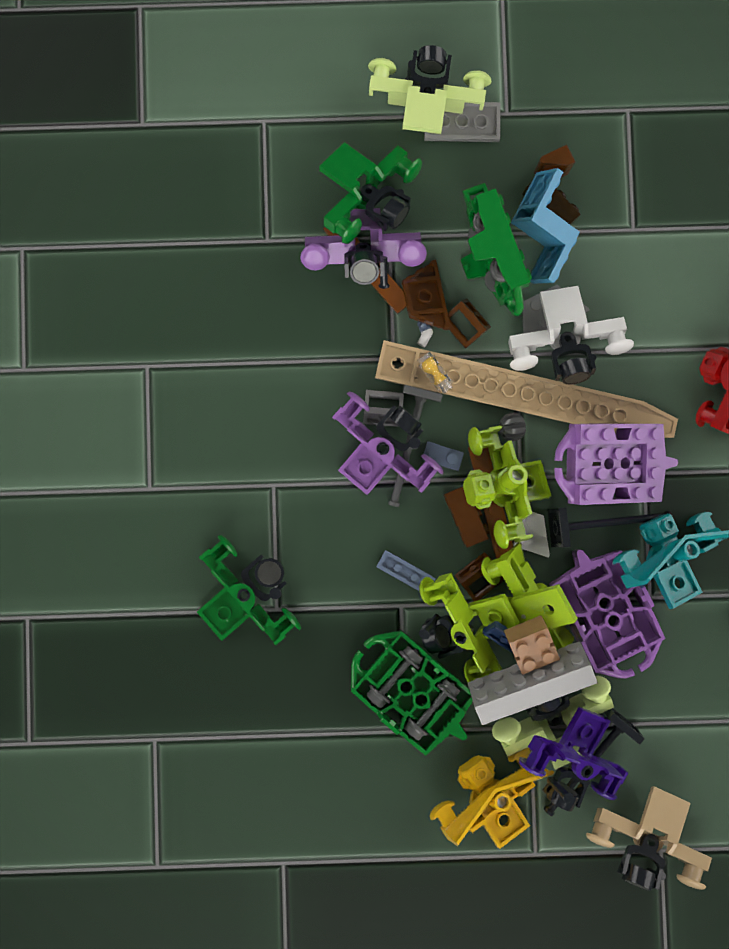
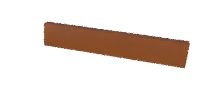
(393, 295)

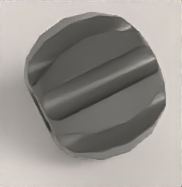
(512, 427)

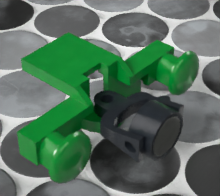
(346, 167)

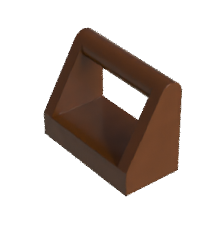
(559, 158)
(475, 319)
(471, 573)

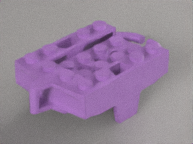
(613, 462)
(635, 623)

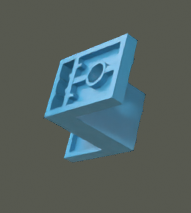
(545, 226)

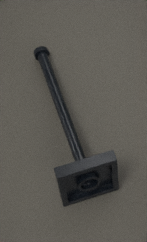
(560, 527)
(622, 726)

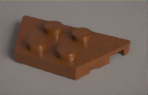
(425, 297)

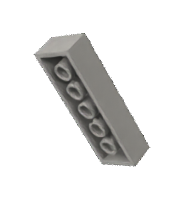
(511, 692)

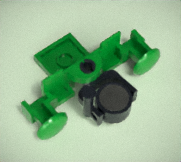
(228, 608)

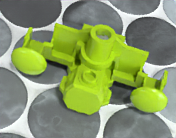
(504, 485)

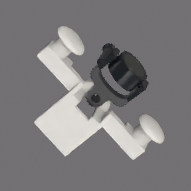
(562, 307)

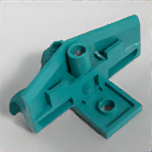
(669, 556)

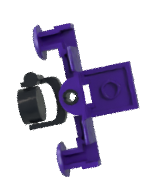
(585, 732)

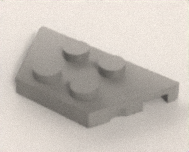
(533, 314)

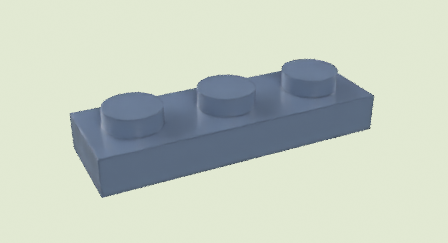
(402, 570)

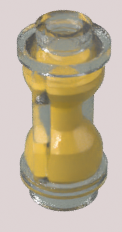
(430, 366)

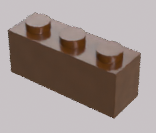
(466, 518)

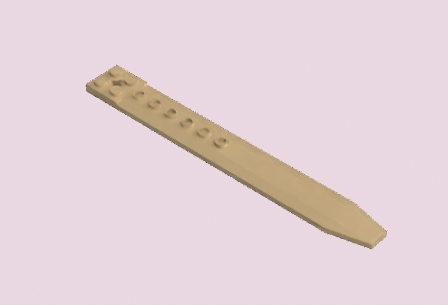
(520, 391)

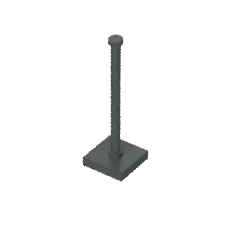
(420, 396)

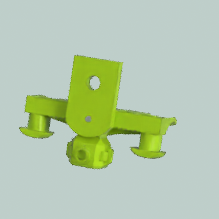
(531, 598)

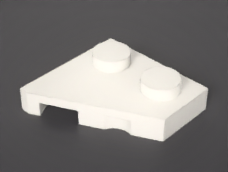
(538, 543)

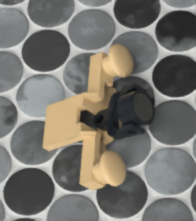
(661, 813)

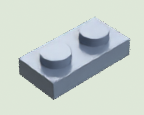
(444, 456)

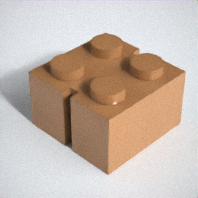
(531, 645)

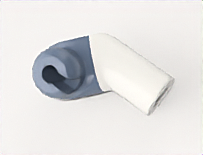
(426, 333)

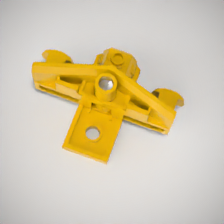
(488, 801)

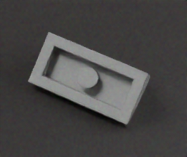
(375, 414)

